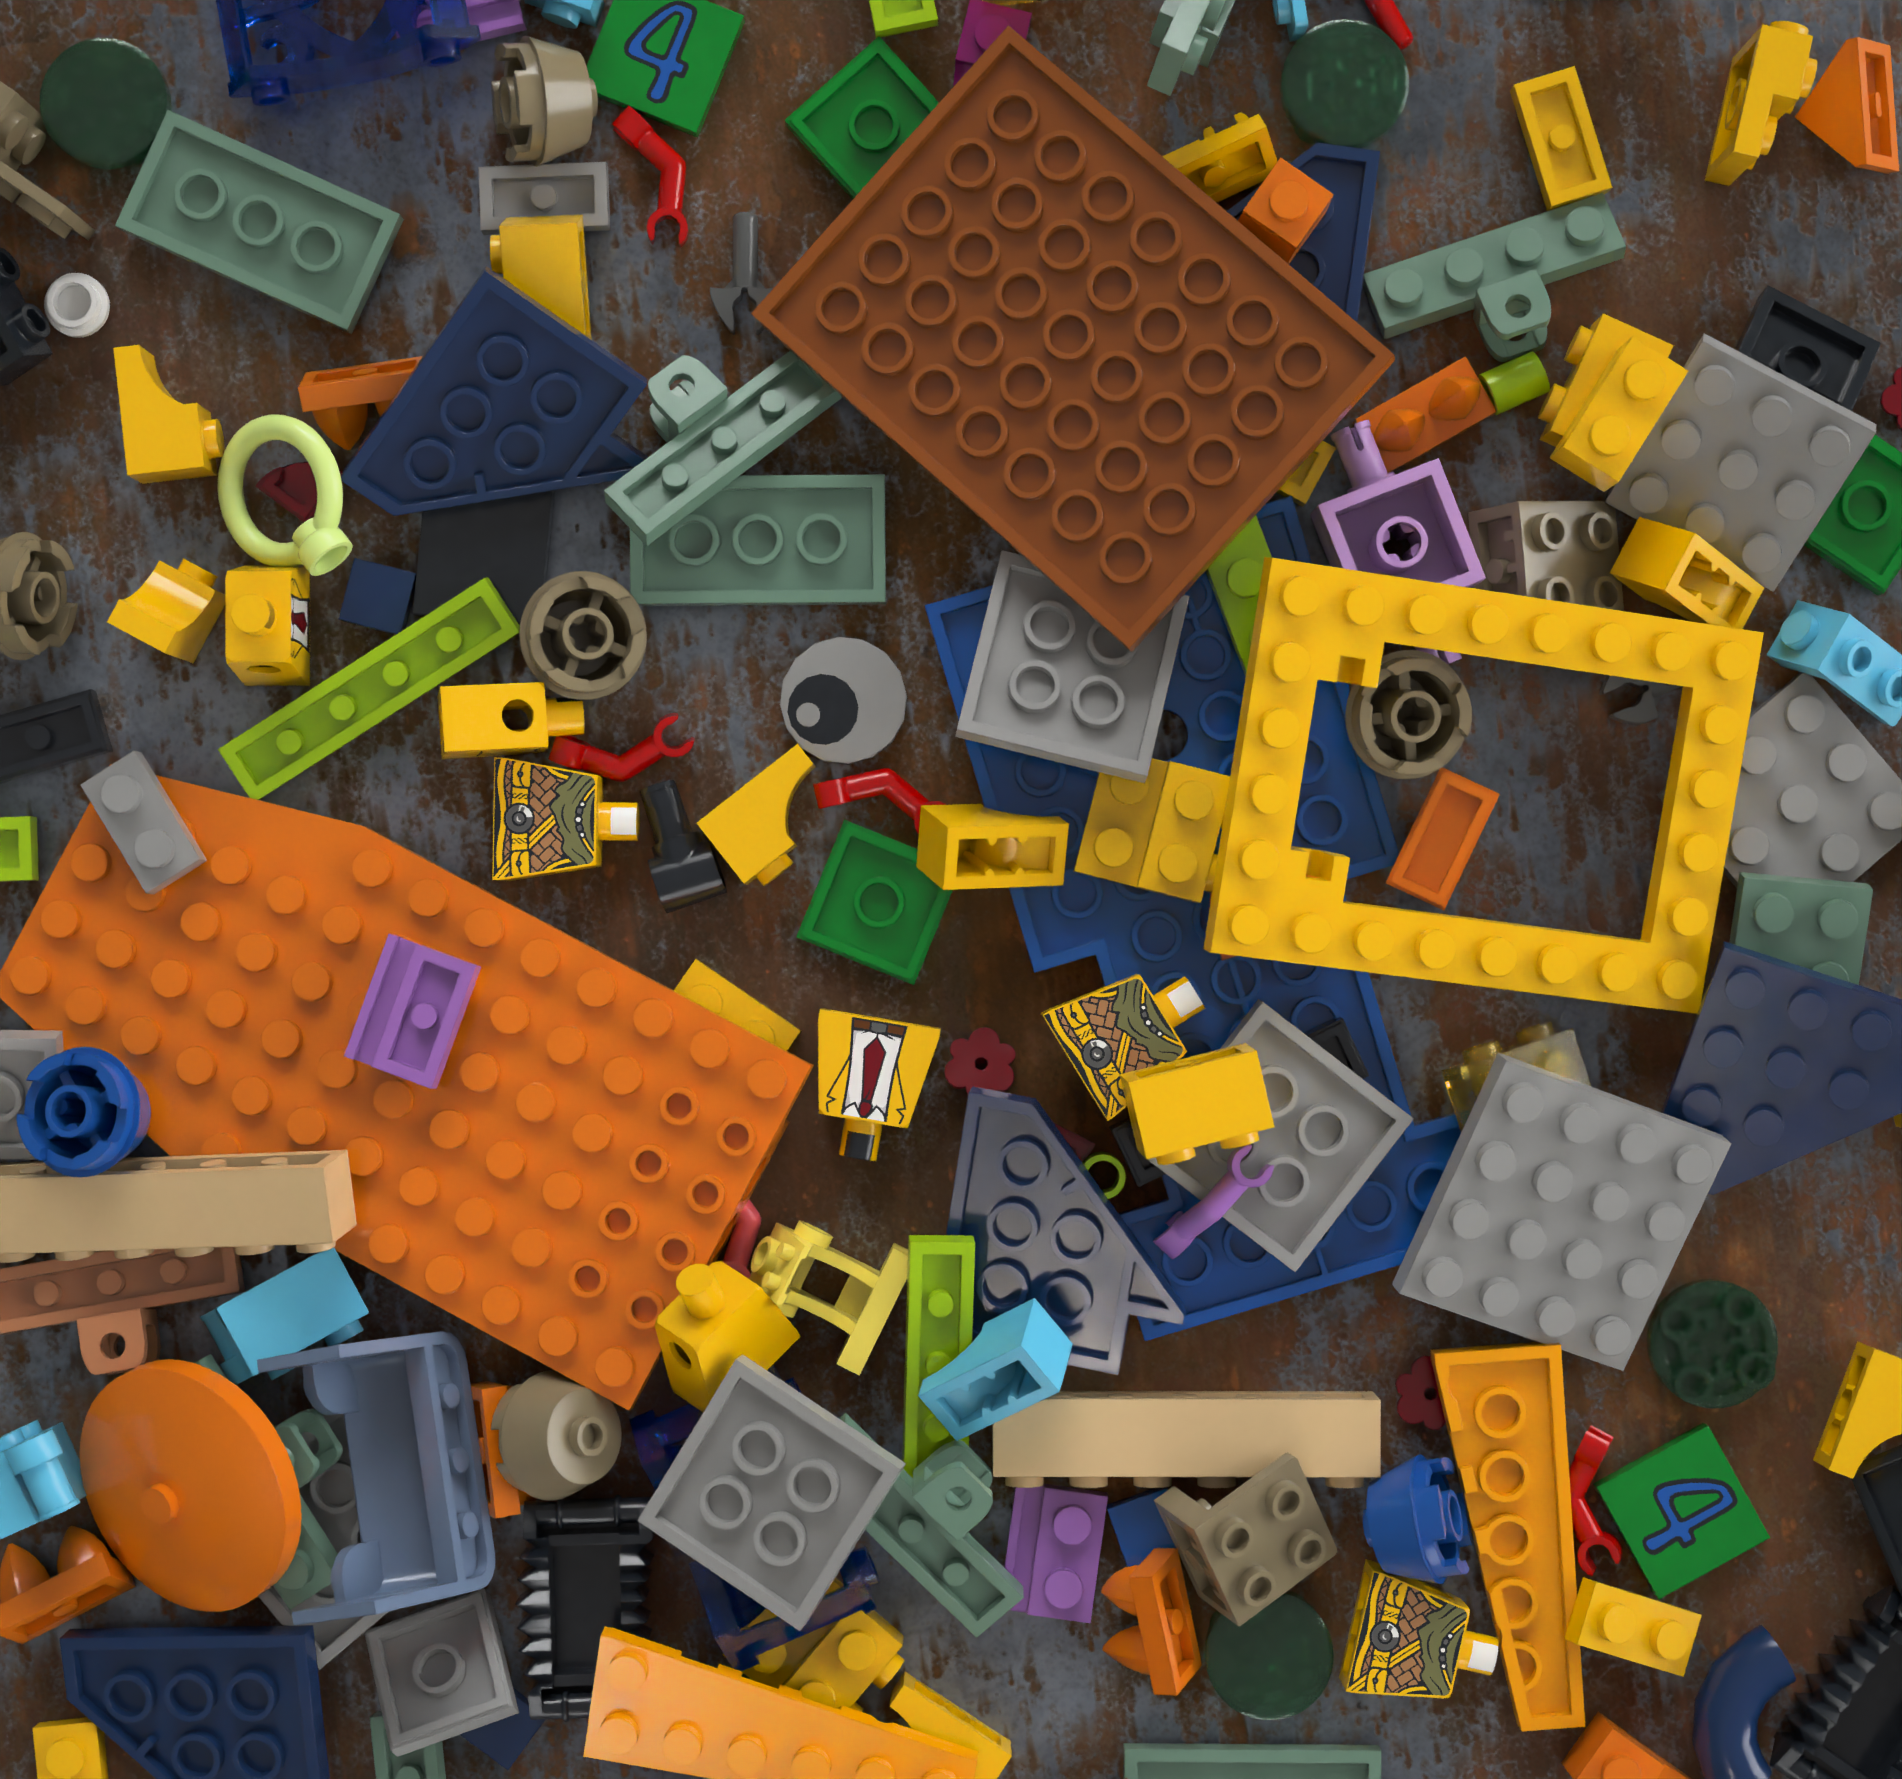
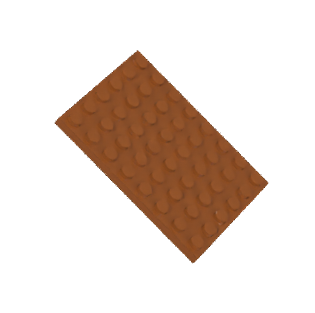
(1072, 338)

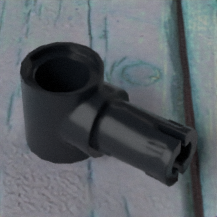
(682, 864)

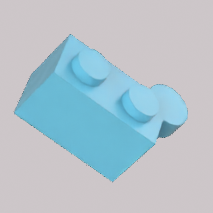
(287, 1315)
(37, 1476)

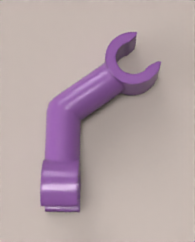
(1186, 1226)

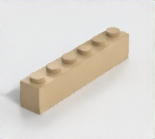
(178, 1205)
(1189, 1436)

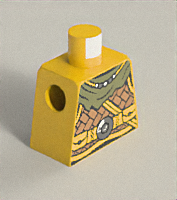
(553, 820)
(1121, 1032)
(1410, 1639)

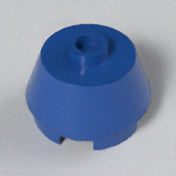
(83, 1112)
(1417, 1521)

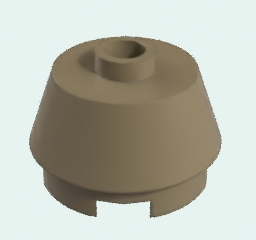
(543, 100)
(33, 595)
(583, 635)
(1411, 718)
(555, 1436)

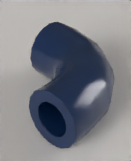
(1732, 1703)

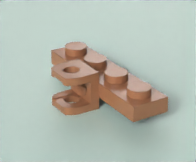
(113, 1299)

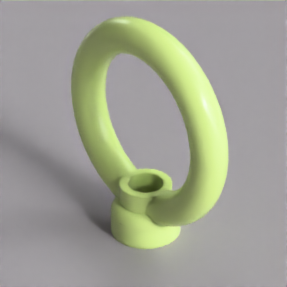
(316, 542)

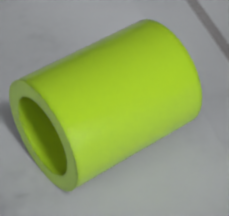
(1515, 382)
(1121, 1176)

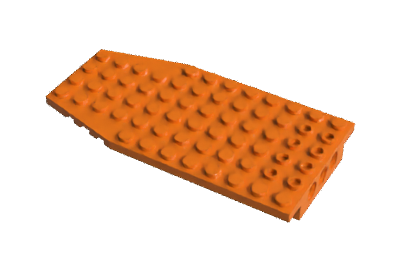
(579, 1125)

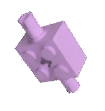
(1408, 504)

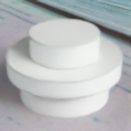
(76, 305)

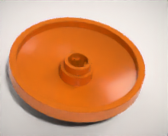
(190, 1485)

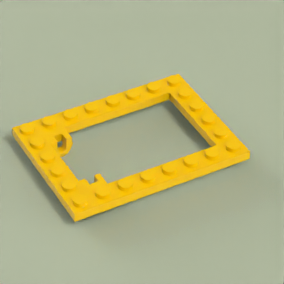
(1333, 628)

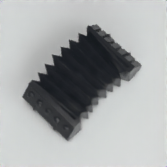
(581, 1578)
(1855, 1708)

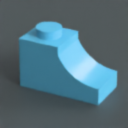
(1004, 1370)

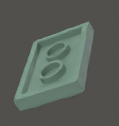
(1804, 921)

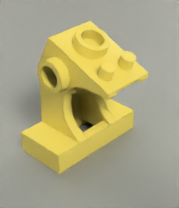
(864, 1303)

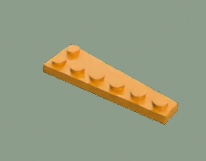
(1515, 1481)
(715, 1724)

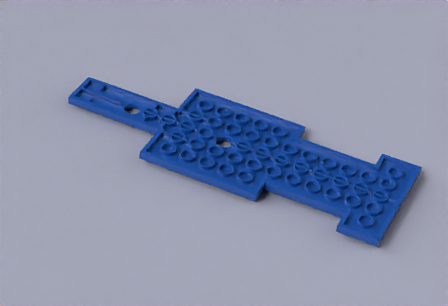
(1165, 938)

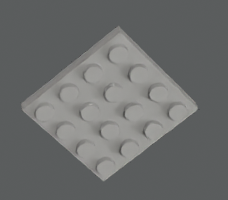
(1560, 1212)

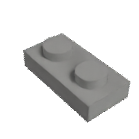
(544, 192)
(143, 822)

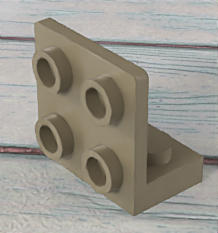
(20, 142)
(1549, 551)
(1250, 1541)

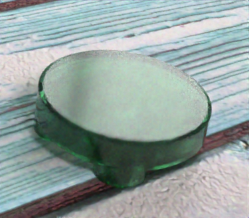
(1344, 84)
(104, 102)
(1712, 1343)
(1272, 1661)

